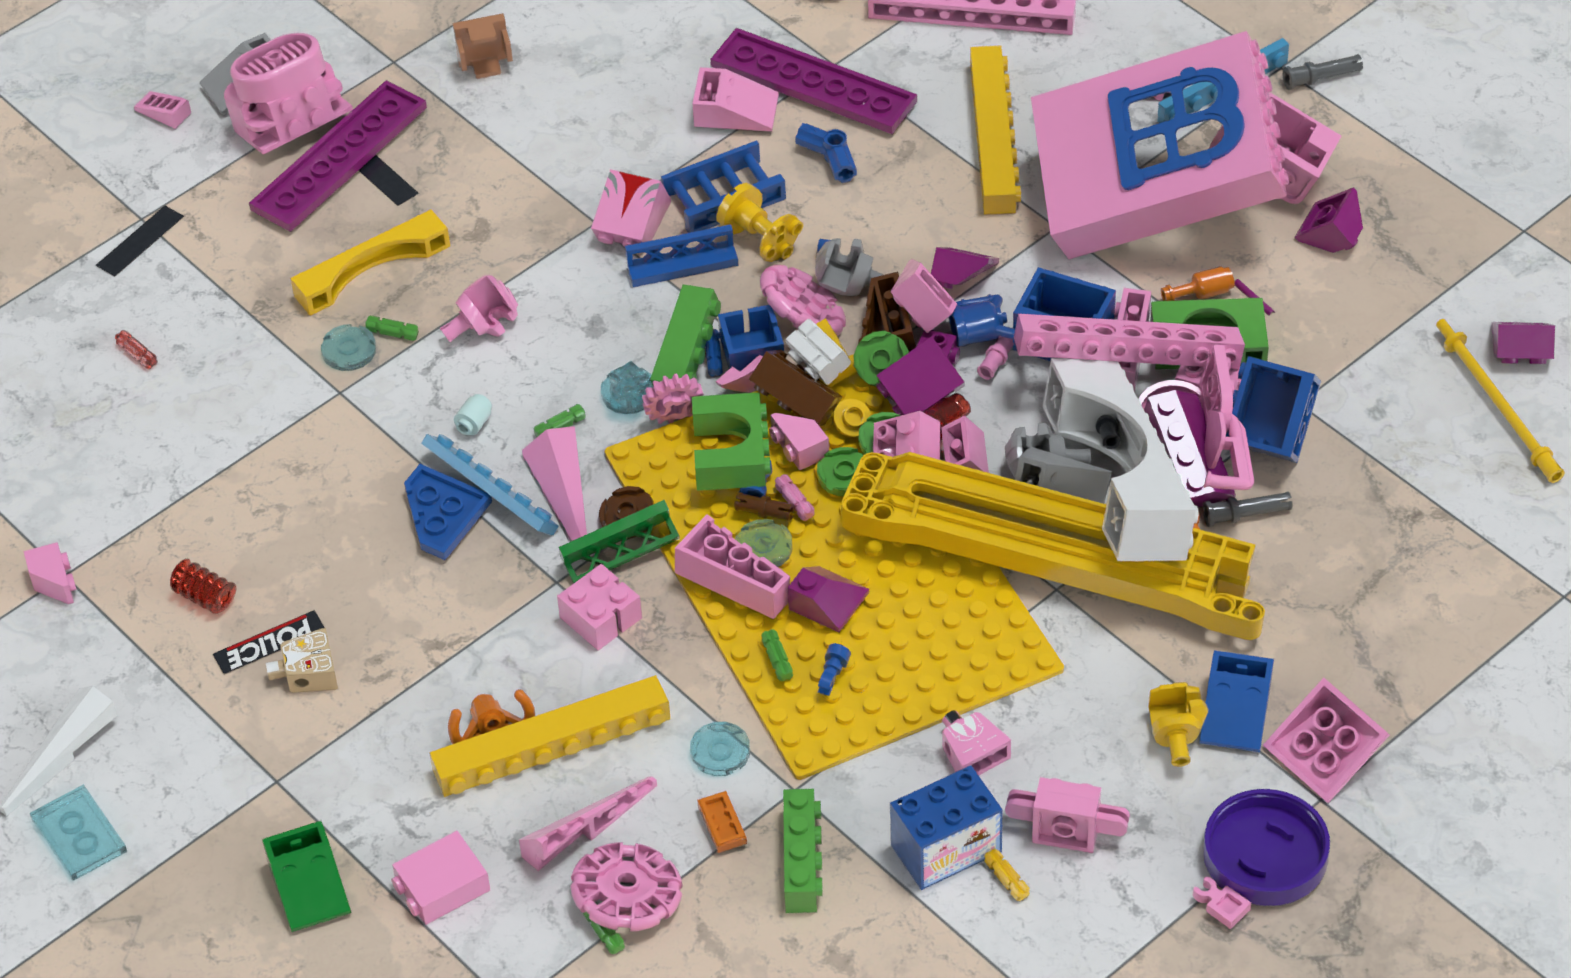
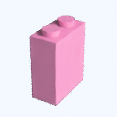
(440, 878)

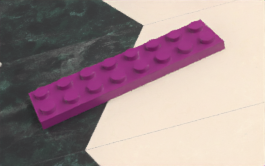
(815, 80)
(337, 155)

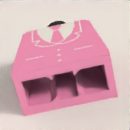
(974, 742)

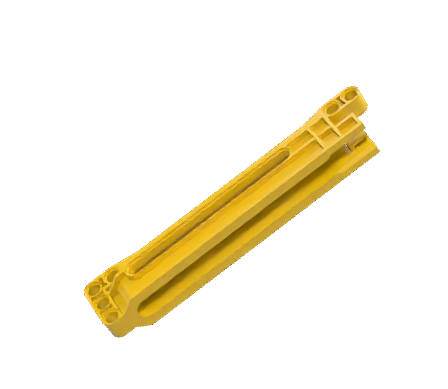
(1047, 537)

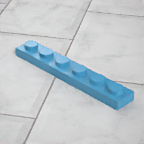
(1204, 93)
(497, 488)

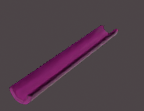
(1250, 294)

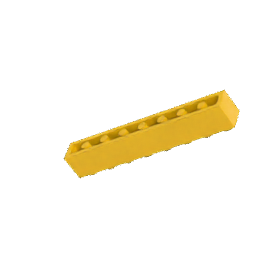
(994, 130)
(550, 736)

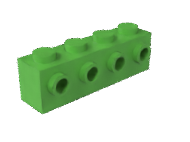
(687, 333)
(800, 852)

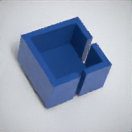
(743, 347)

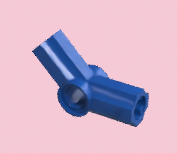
(833, 147)

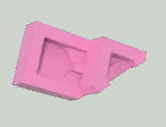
(739, 380)

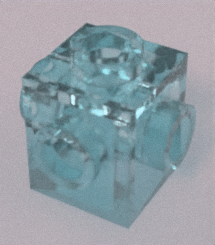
(629, 385)

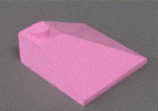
(1326, 740)

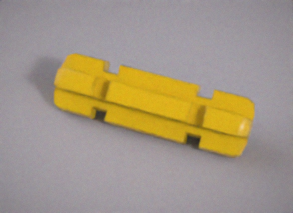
(1007, 875)

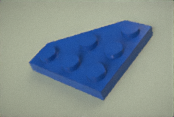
(442, 509)

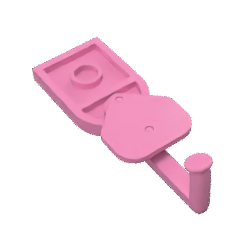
(1217, 401)

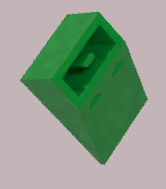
(306, 876)

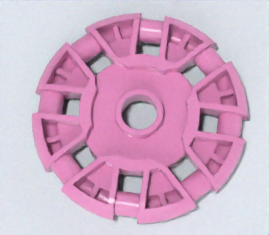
(799, 298)
(631, 902)

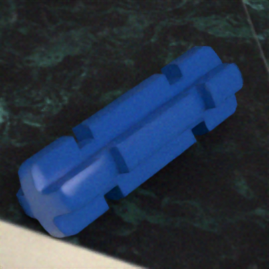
(713, 355)

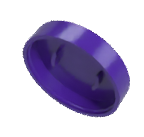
(1266, 846)

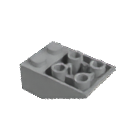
(219, 78)
(1063, 474)

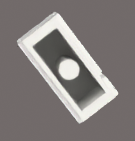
(817, 351)

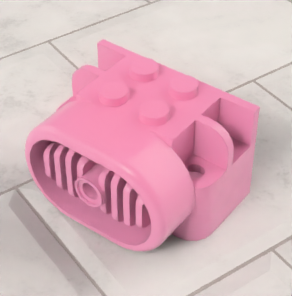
(282, 92)
(1305, 148)

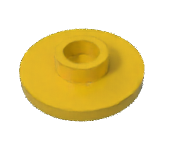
(849, 417)

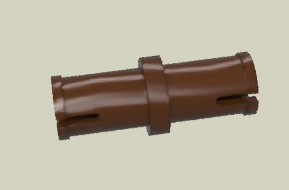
(764, 507)

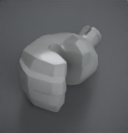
(844, 272)
(1043, 440)

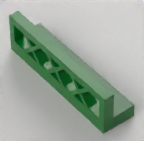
(619, 531)

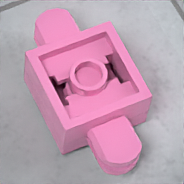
(1067, 814)

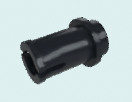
(1107, 428)

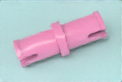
(995, 357)

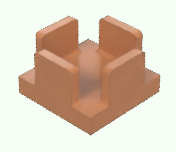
(482, 44)

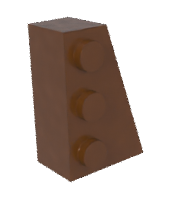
(885, 313)
(794, 387)

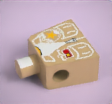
(305, 663)

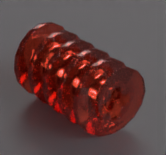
(202, 586)

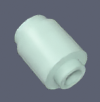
(473, 414)

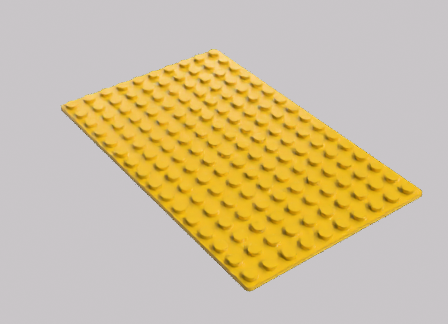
(921, 643)

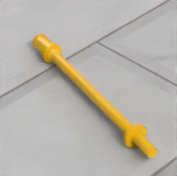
(1541, 456)

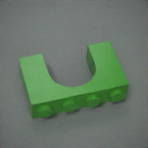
(1241, 313)
(737, 465)

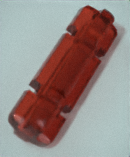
(136, 349)

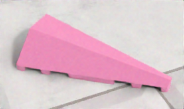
(556, 468)
(551, 840)

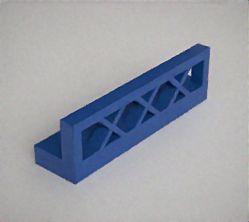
(681, 260)

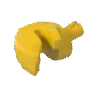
(1177, 718)

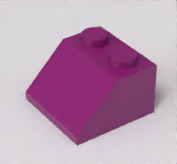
(1523, 340)

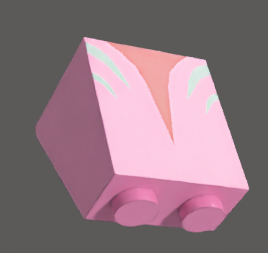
(630, 209)

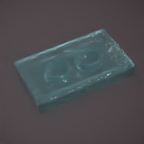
(78, 832)

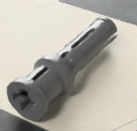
(1311, 72)
(1233, 509)

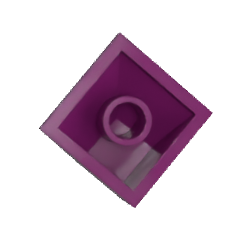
(1333, 223)
(959, 266)
(825, 597)

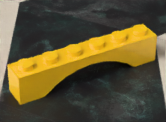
(415, 238)

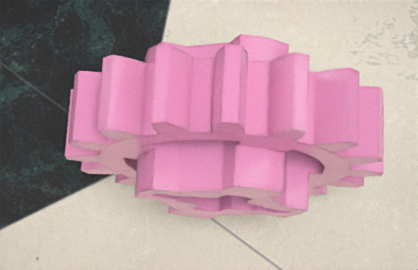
(671, 398)

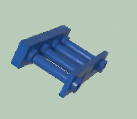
(703, 215)

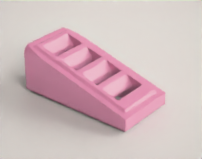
(179, 108)

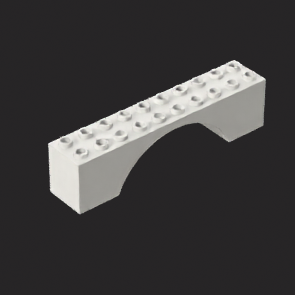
(1148, 506)

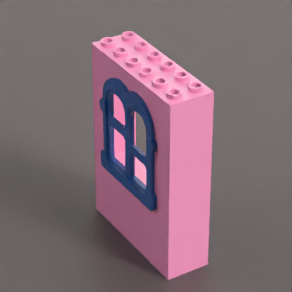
(1089, 155)

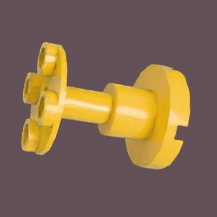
(745, 213)

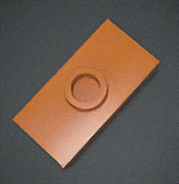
(722, 821)

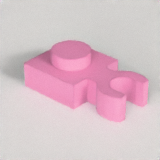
(1222, 904)

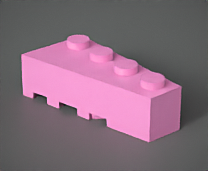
(731, 568)

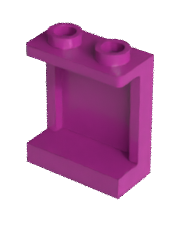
(919, 379)

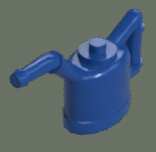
(979, 320)

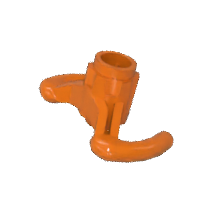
(488, 716)

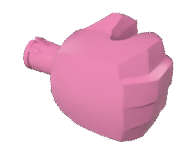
(481, 308)

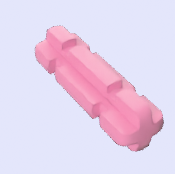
(794, 495)

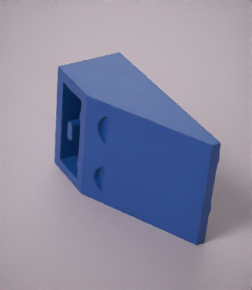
(1237, 701)

